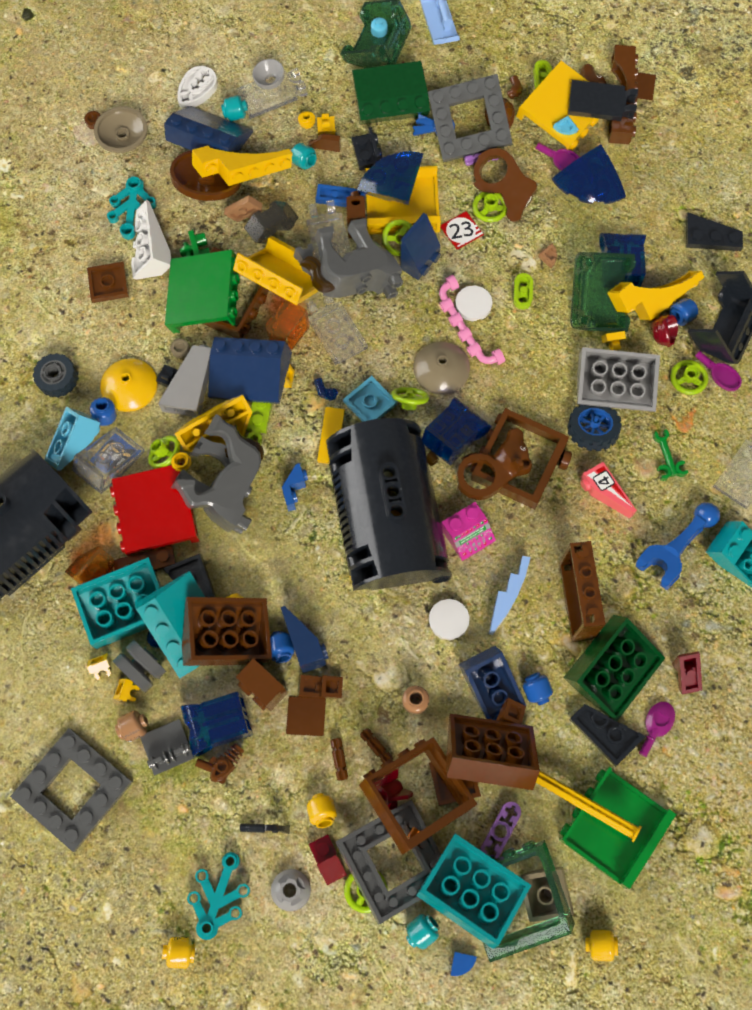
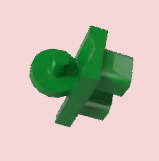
(197, 240)

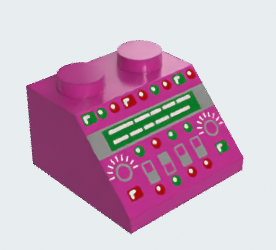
(468, 531)

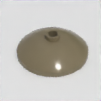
(120, 129)
(440, 377)

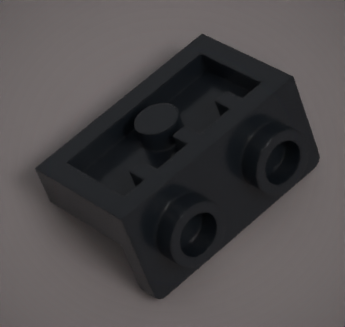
(366, 149)

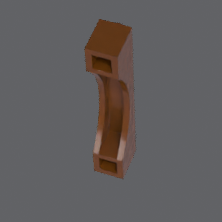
(623, 67)

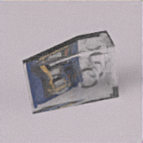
(106, 459)

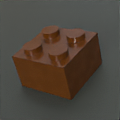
(261, 684)

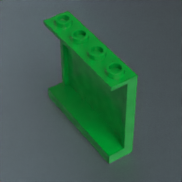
(202, 290)
(607, 847)

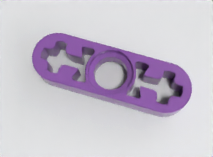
(513, 819)

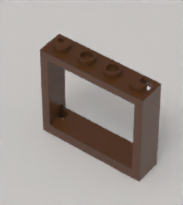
(251, 314)
(534, 427)
(581, 592)
(456, 787)

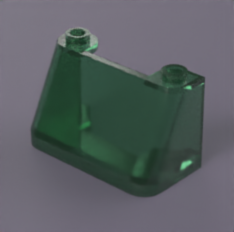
(382, 51)
(592, 280)

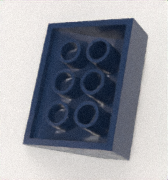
(197, 129)
(248, 369)

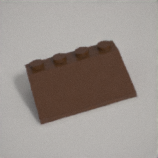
(225, 631)
(491, 752)

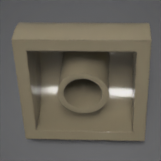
(539, 898)

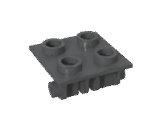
(166, 747)

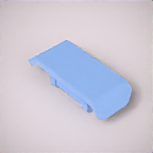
(439, 21)

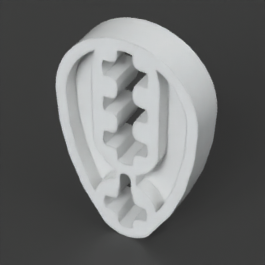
(190, 81)

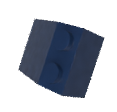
(419, 248)
(306, 645)
(490, 681)

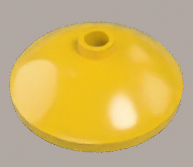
(134, 392)

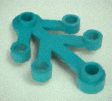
(129, 206)
(217, 899)

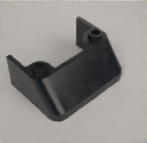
(734, 325)

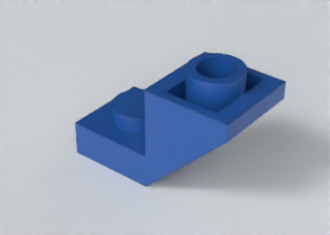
(295, 481)

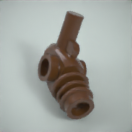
(223, 766)

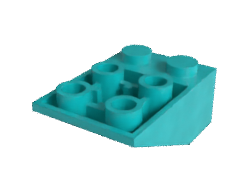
(733, 550)

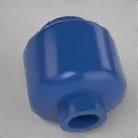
(684, 311)
(103, 411)
(281, 647)
(537, 688)

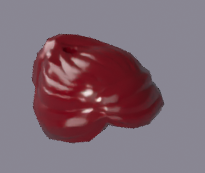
(665, 330)

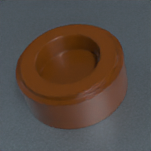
(91, 118)
(565, 460)

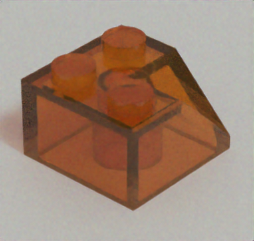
(288, 324)

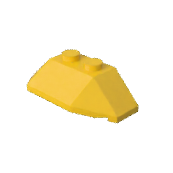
(233, 411)

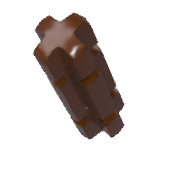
(375, 745)
(339, 759)

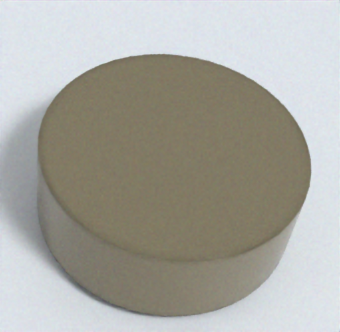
(180, 348)

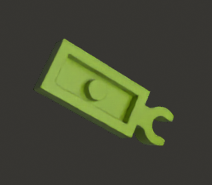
(259, 420)

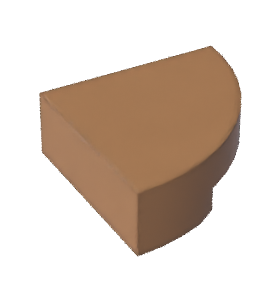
(549, 255)

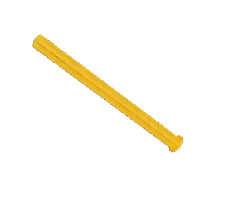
(588, 805)

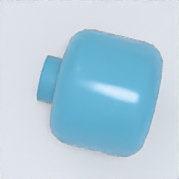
(379, 27)

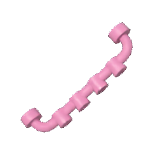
(465, 333)

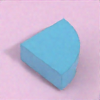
(566, 126)

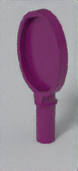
(561, 157)
(721, 373)
(657, 723)

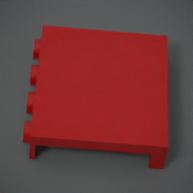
(151, 511)

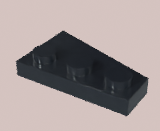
(708, 234)
(198, 570)
(608, 736)

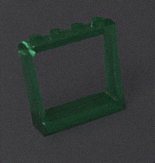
(544, 931)

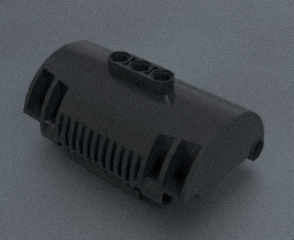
(35, 519)
(378, 545)

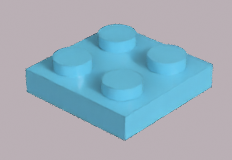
(370, 400)

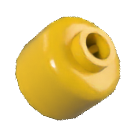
(321, 810)
(602, 945)
(179, 952)

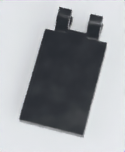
(601, 101)

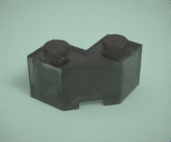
(265, 224)

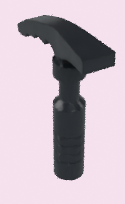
(262, 828)

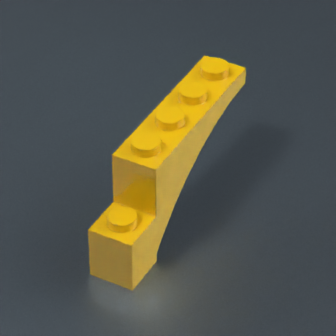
(239, 166)
(652, 301)

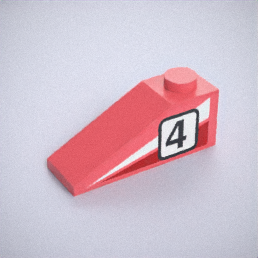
(605, 488)

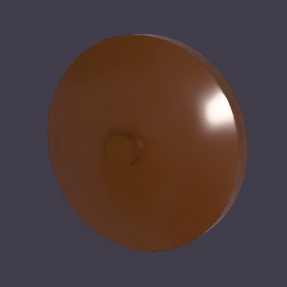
(191, 184)

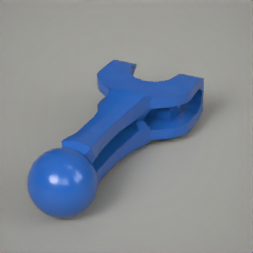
(668, 555)

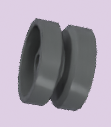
(141, 663)

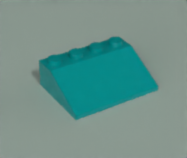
(110, 600)
(164, 617)
(474, 891)

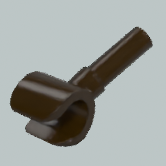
(432, 458)

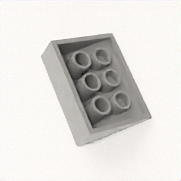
(617, 379)

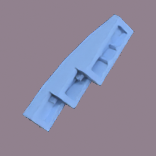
(505, 600)

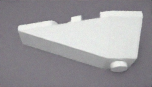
(152, 250)

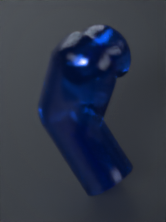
(325, 393)

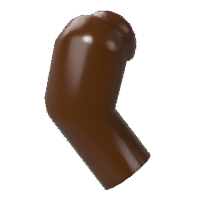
(516, 88)

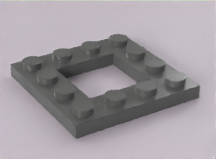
(444, 98)
(68, 830)
(354, 849)

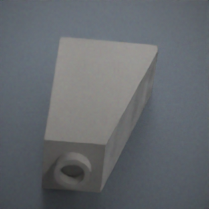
(189, 384)

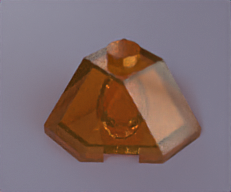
(91, 565)

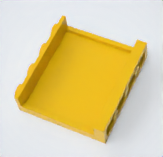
(551, 102)
(423, 200)
(277, 271)

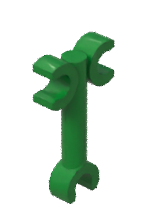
(670, 468)

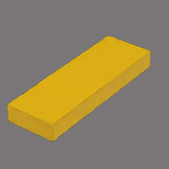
(331, 424)

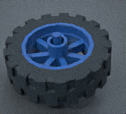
(587, 435)

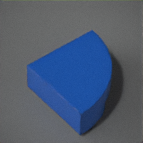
(462, 963)

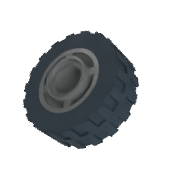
(48, 368)

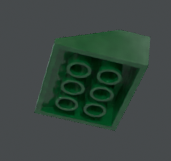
(390, 92)
(615, 667)

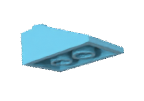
(71, 437)

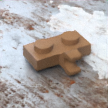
(243, 209)

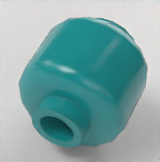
(234, 108)
(303, 156)
(422, 931)

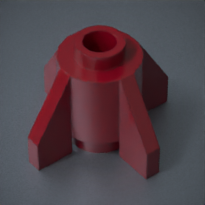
(392, 790)

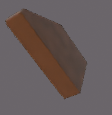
(326, 142)

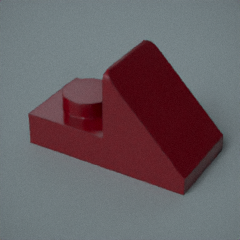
(689, 672)
(327, 859)

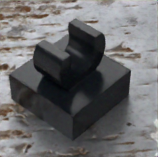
(166, 375)

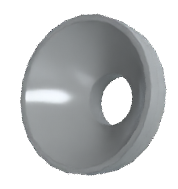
(266, 69)
(303, 890)

